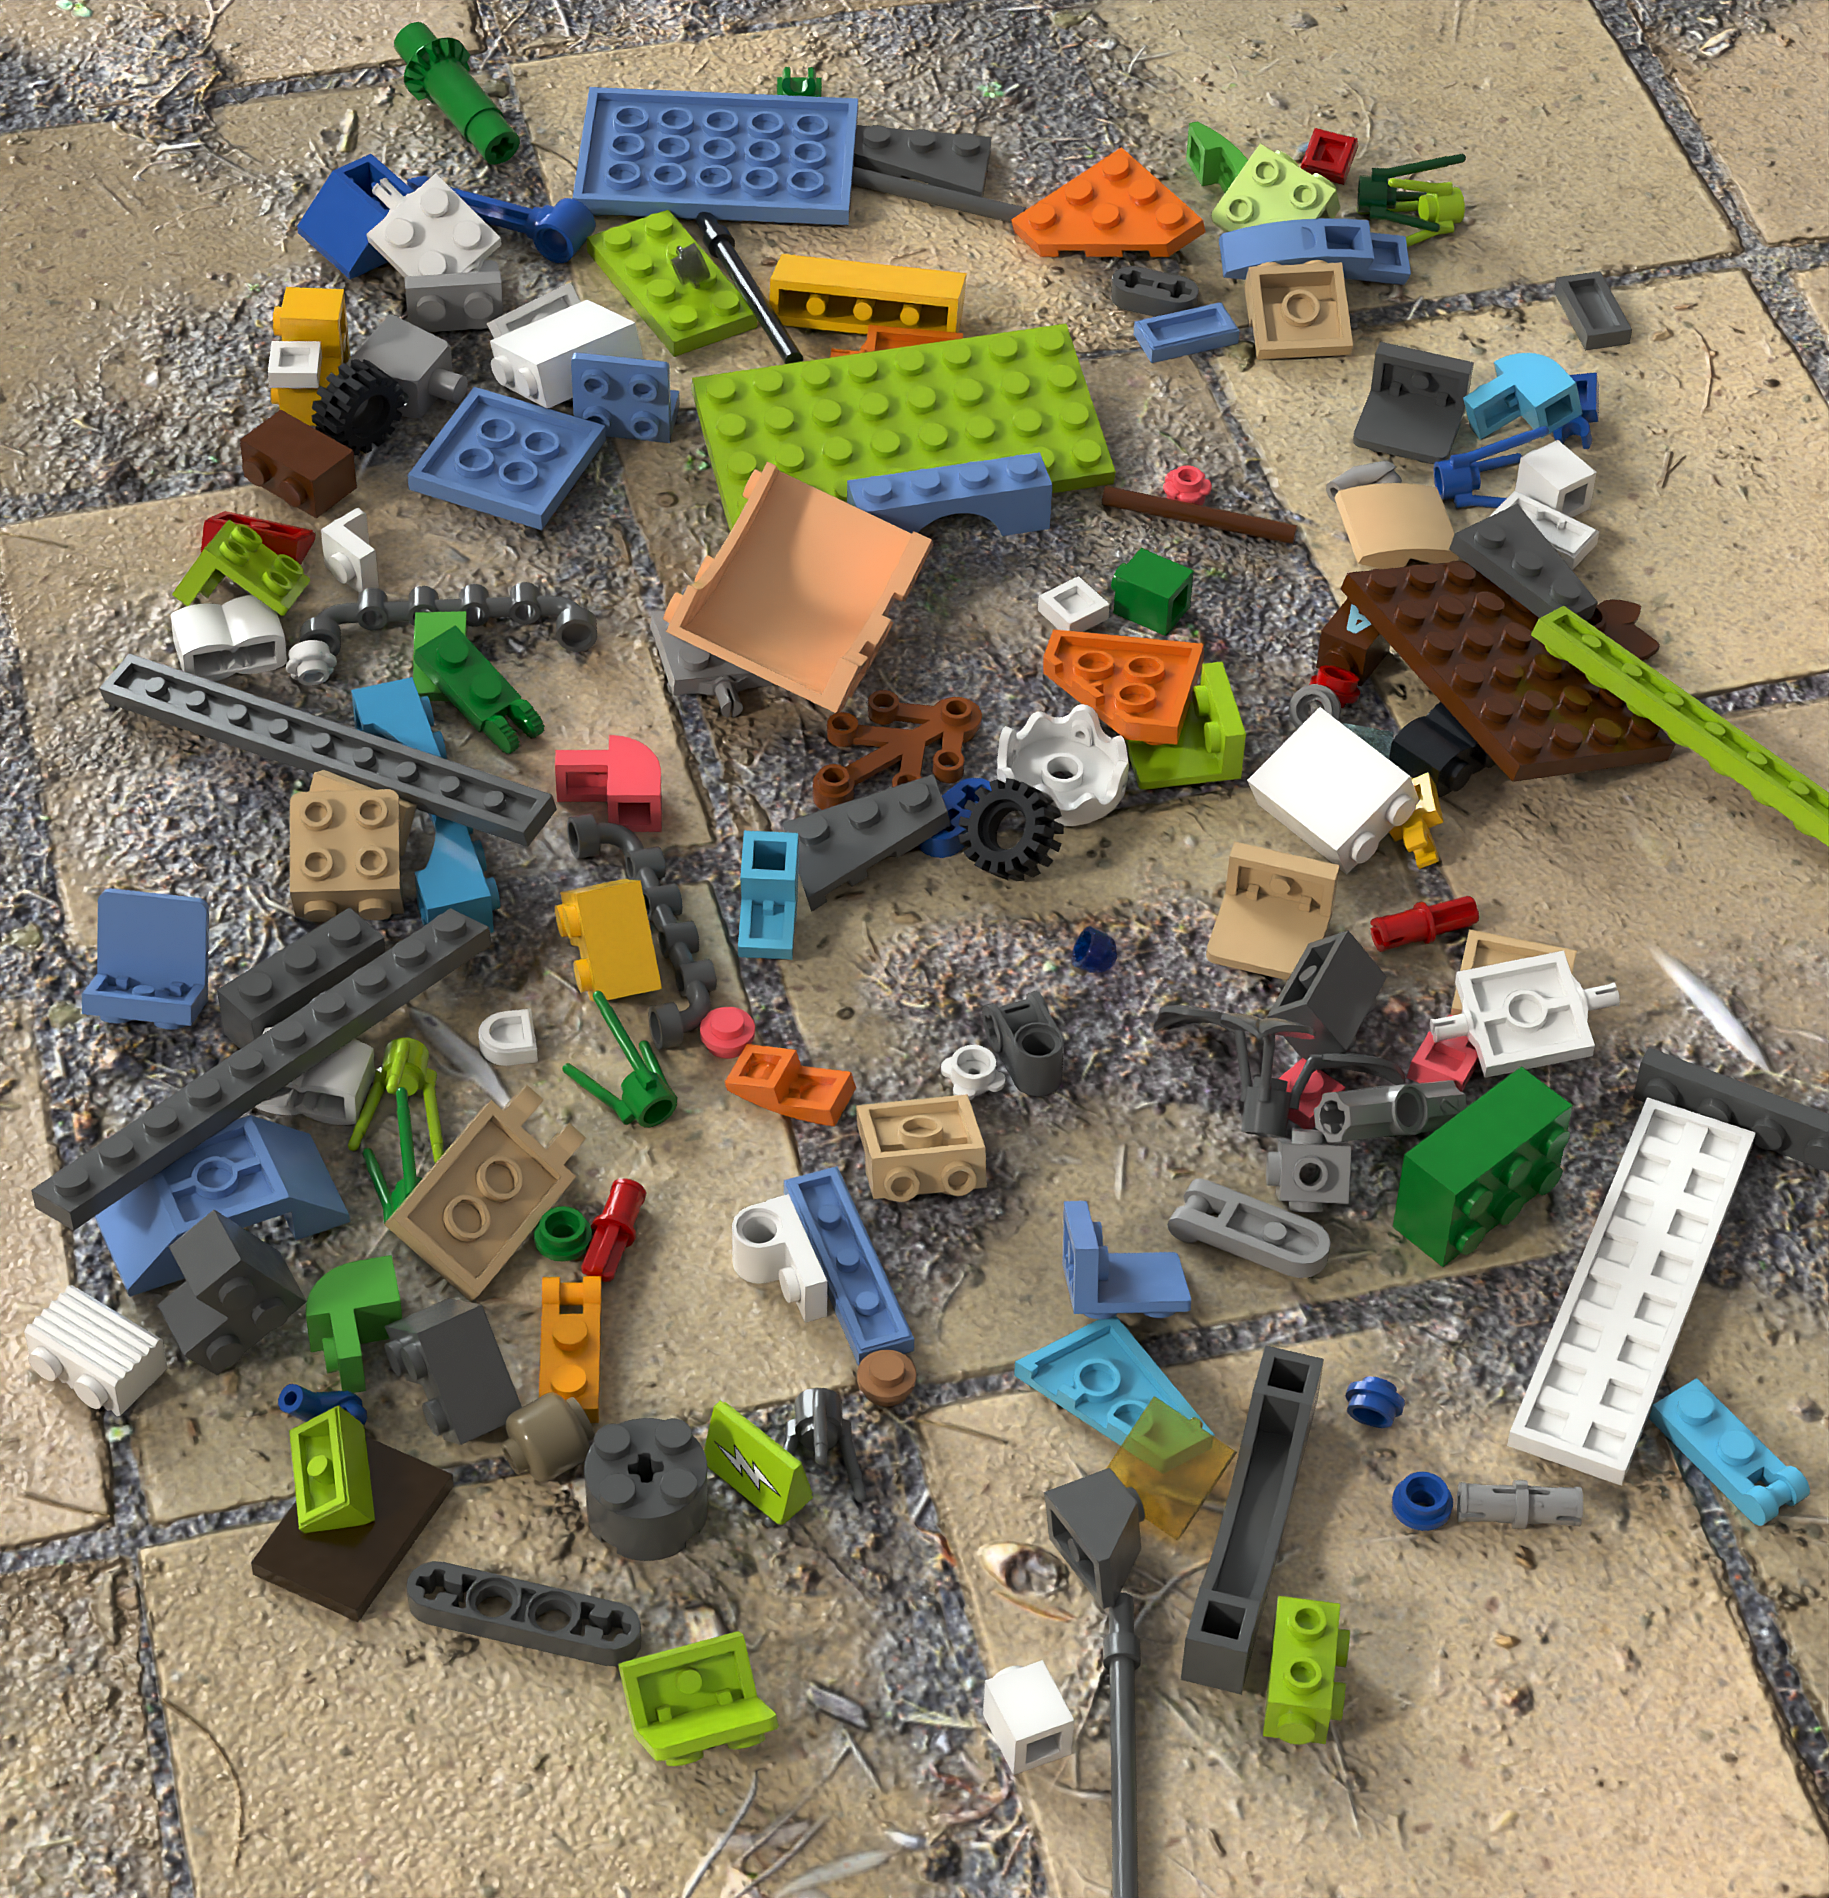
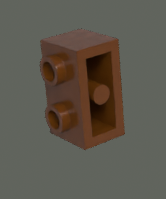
(298, 463)

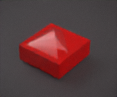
(1330, 155)

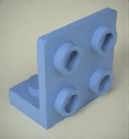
(625, 396)
(1117, 1282)

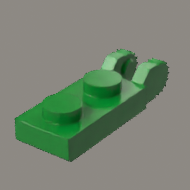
(477, 689)

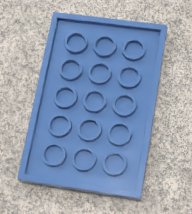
(717, 155)

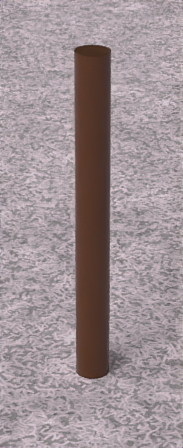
(1199, 515)

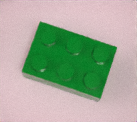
(1482, 1167)

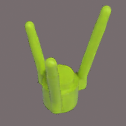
(1440, 205)
(403, 1066)

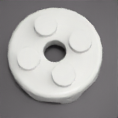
(1075, 748)

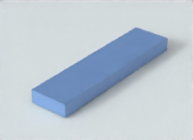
(850, 1264)

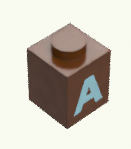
(1351, 643)

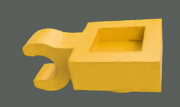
(1416, 828)

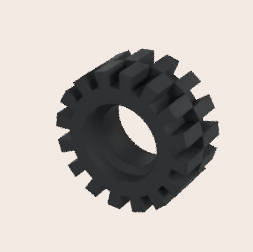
(358, 406)
(986, 818)

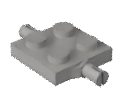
(698, 671)

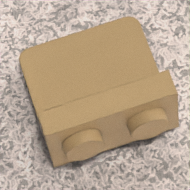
(345, 854)
(1271, 910)

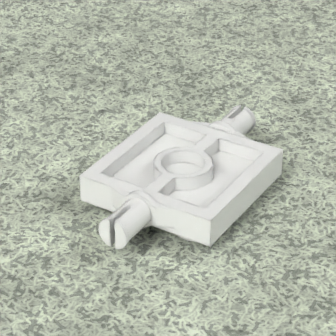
(431, 231)
(1524, 1013)

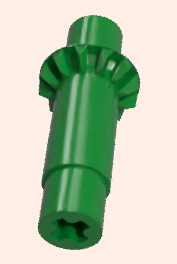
(441, 74)

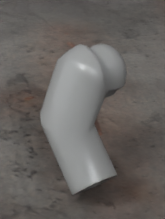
(1362, 475)

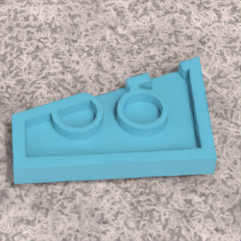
(1101, 1378)

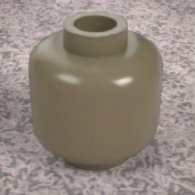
(547, 1437)

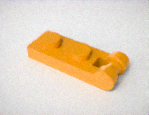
(572, 1342)

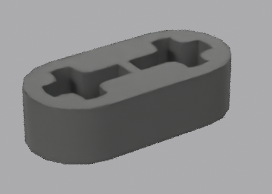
(1152, 291)

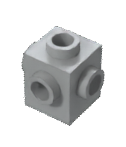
(1326, 1185)

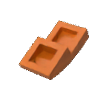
(779, 1083)

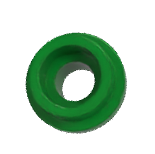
(558, 1223)

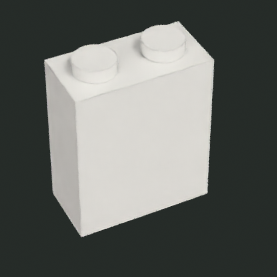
(539, 355)
(1334, 791)

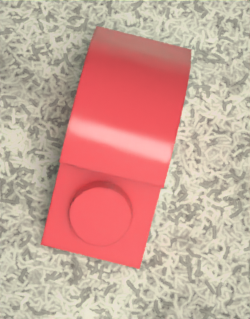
(622, 776)

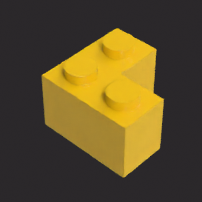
(312, 316)
(612, 937)

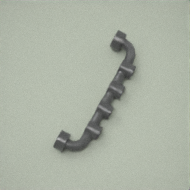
(574, 626)
(662, 904)

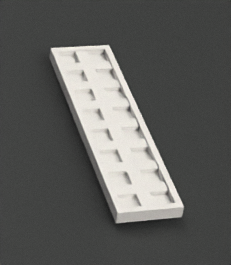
(1631, 1292)

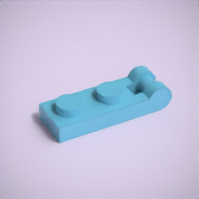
(1728, 1452)

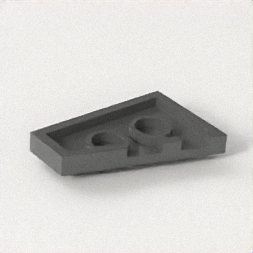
(857, 834)

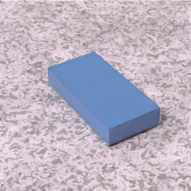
(1186, 332)

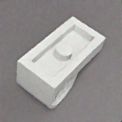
(773, 1247)

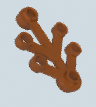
(951, 720)

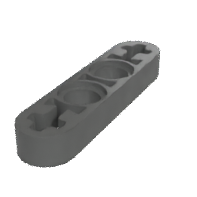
(519, 1623)

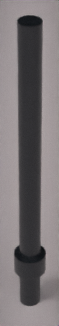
(721, 246)

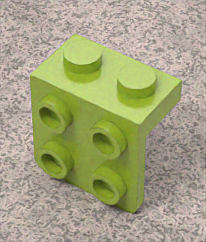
(695, 1700)

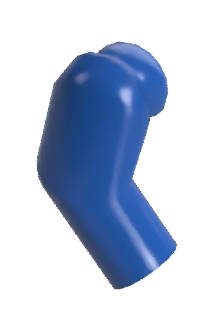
(307, 1404)

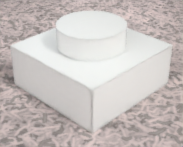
(295, 364)
(1073, 606)

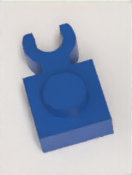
(1589, 399)

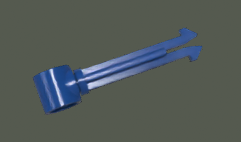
(555, 229)

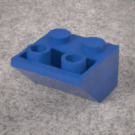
(345, 214)

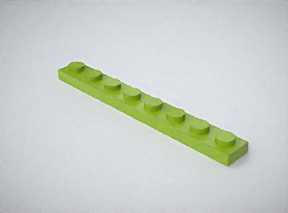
(1686, 720)

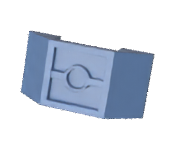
(244, 1173)

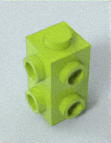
(1302, 1671)

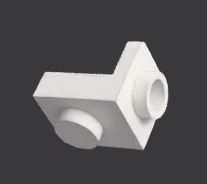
(348, 551)

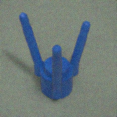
(1461, 473)

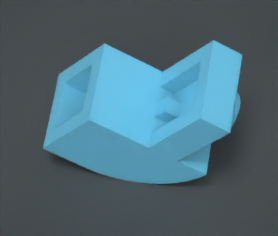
(1524, 387)
(768, 894)

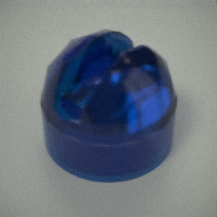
(1094, 951)

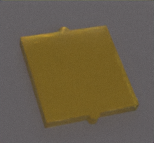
(1170, 1465)

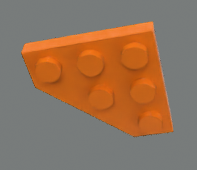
(1109, 212)
(1130, 682)

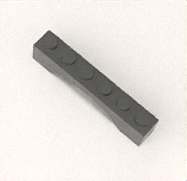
(1253, 1521)

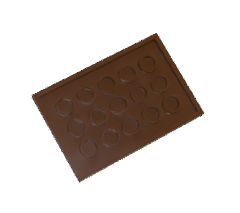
(1498, 680)

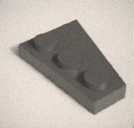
(935, 158)
(1523, 563)

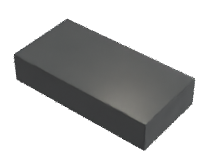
(1592, 310)

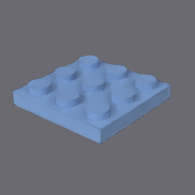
(507, 458)

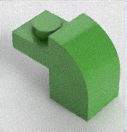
(352, 1309)

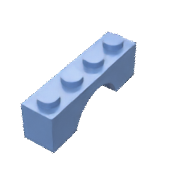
(1006, 490)

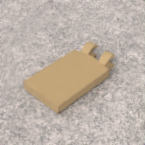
(485, 1194)

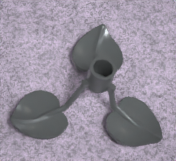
(1267, 1101)

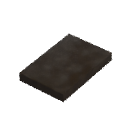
(352, 1564)

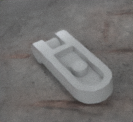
(1251, 1229)

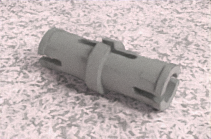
(1519, 1504)

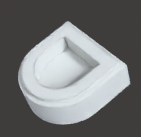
(508, 1038)

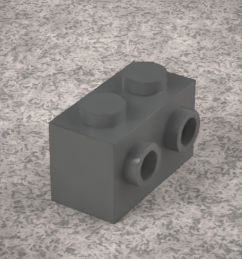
(1331, 993)

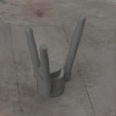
(819, 1427)

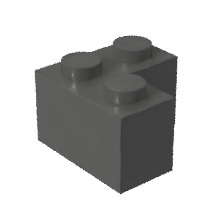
(231, 1293)
(458, 1365)

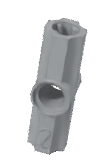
(1388, 1110)

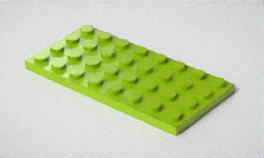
(906, 414)

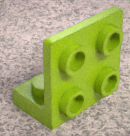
(244, 559)
(1209, 742)

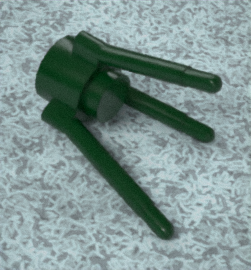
(1377, 196)

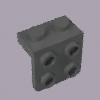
(1414, 404)

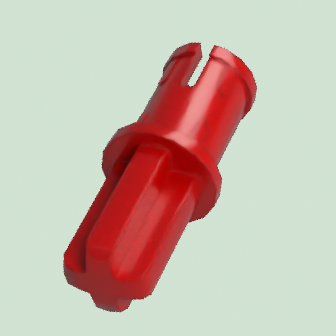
(1423, 923)
(614, 1229)

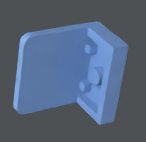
(150, 959)

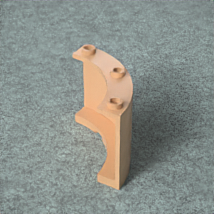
(800, 589)

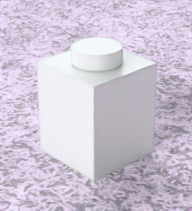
(1556, 479)
(1028, 1716)

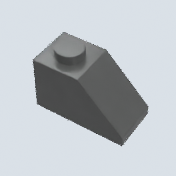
(1097, 1531)

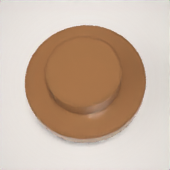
(886, 1377)

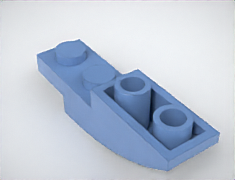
(1293, 242)

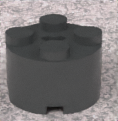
(646, 1487)

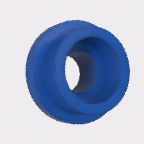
(1374, 1402)
(1426, 1489)

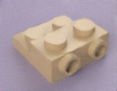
(1298, 310)
(922, 1147)

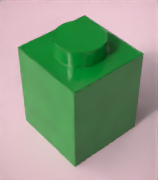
(1152, 591)

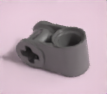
(1027, 1043)

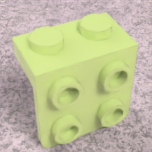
(1274, 190)

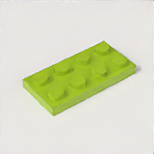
(640, 267)

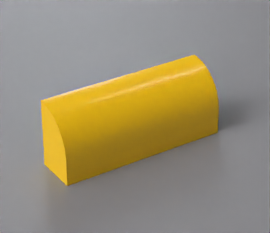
(861, 294)

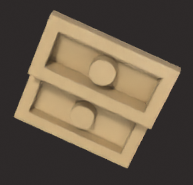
(1396, 524)

